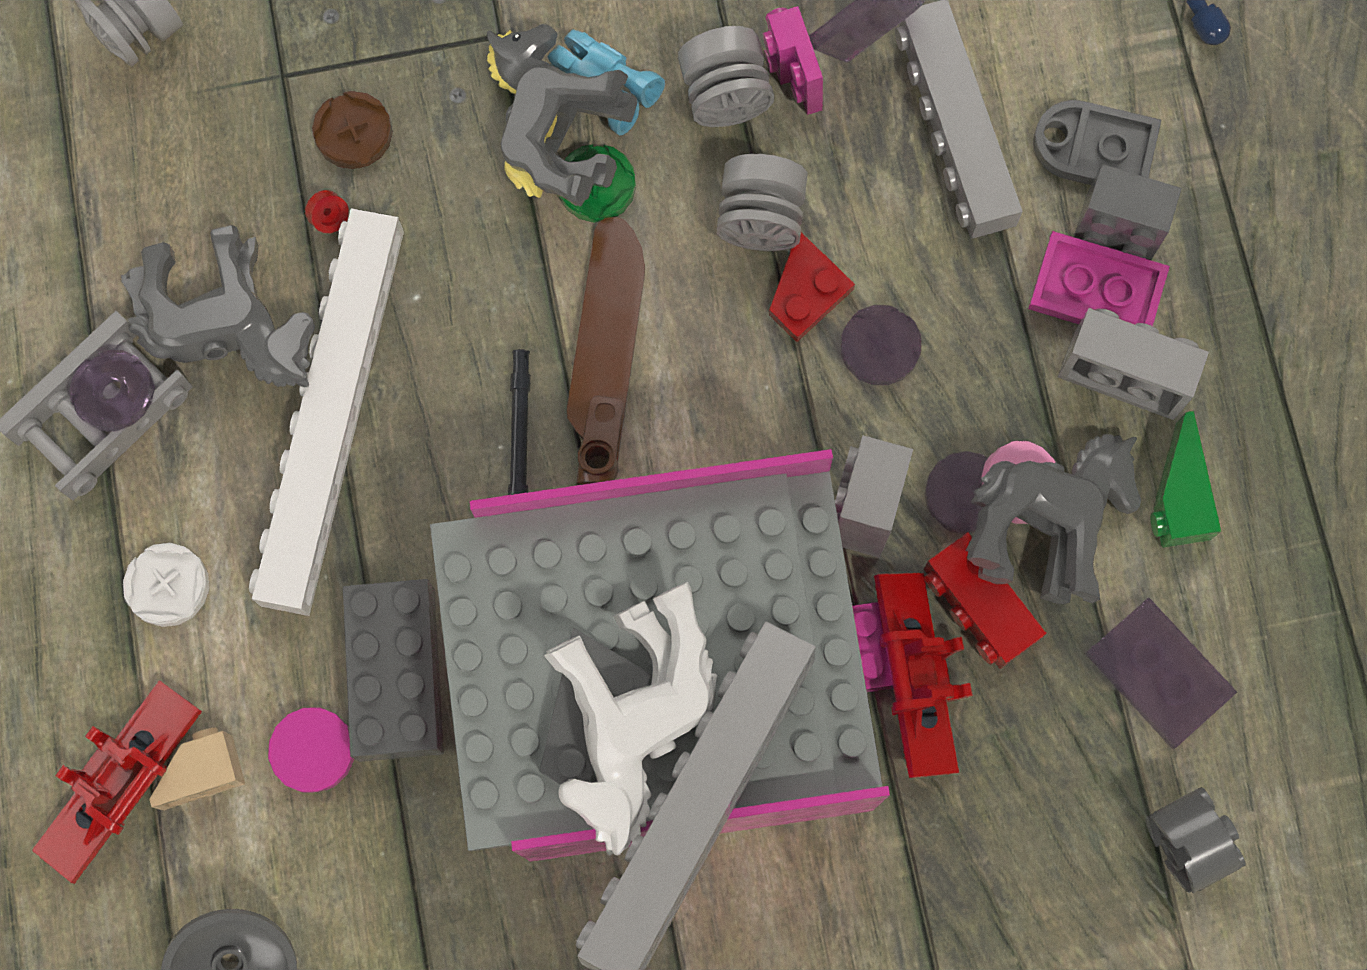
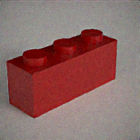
(988, 609)

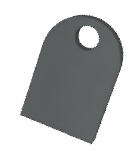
(1095, 138)

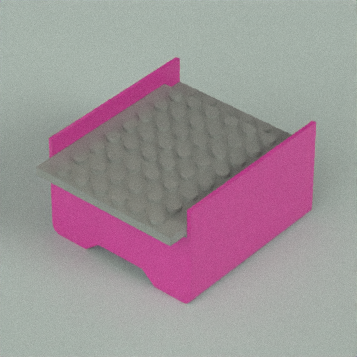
(754, 549)

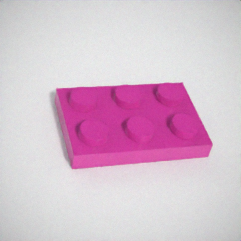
(1093, 276)

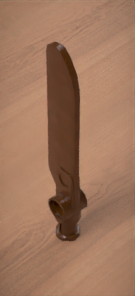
(606, 346)

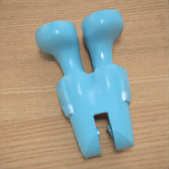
(600, 58)

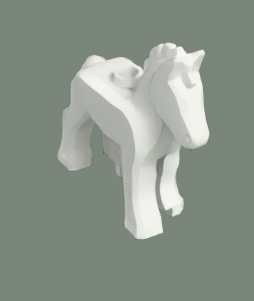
(637, 722)

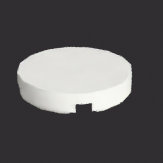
(166, 585)

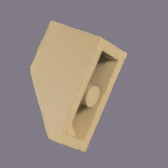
(199, 770)

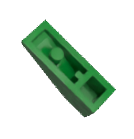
(1185, 499)

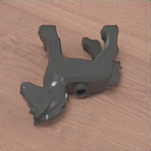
(220, 319)
(1058, 505)

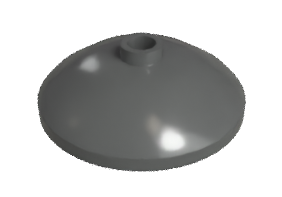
(248, 935)

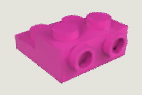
(793, 57)

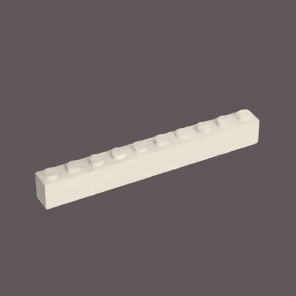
(328, 413)

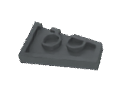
(565, 746)

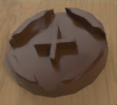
(352, 130)

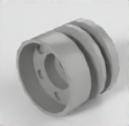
(125, 21)
(725, 76)
(762, 202)

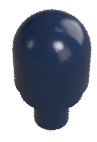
(1209, 22)

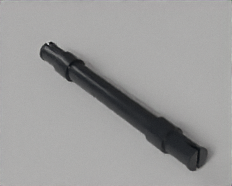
(519, 386)

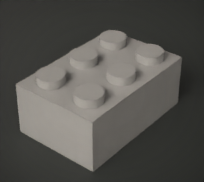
(1133, 363)
(870, 494)

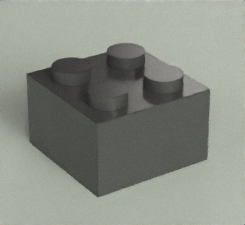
(1127, 212)

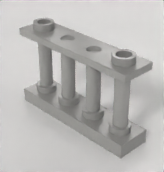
(51, 396)

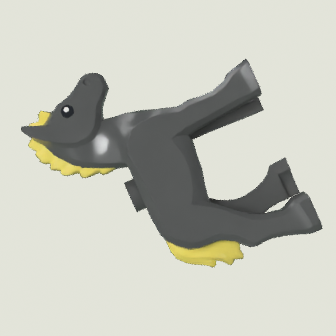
(544, 112)

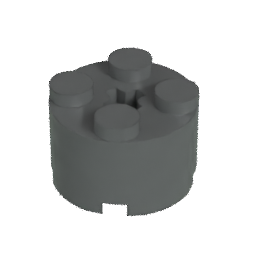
(1196, 841)

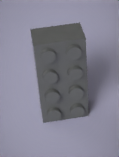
(392, 670)

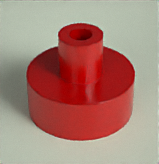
(326, 211)

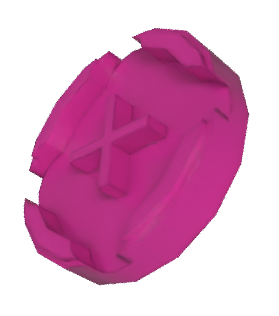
(310, 750)

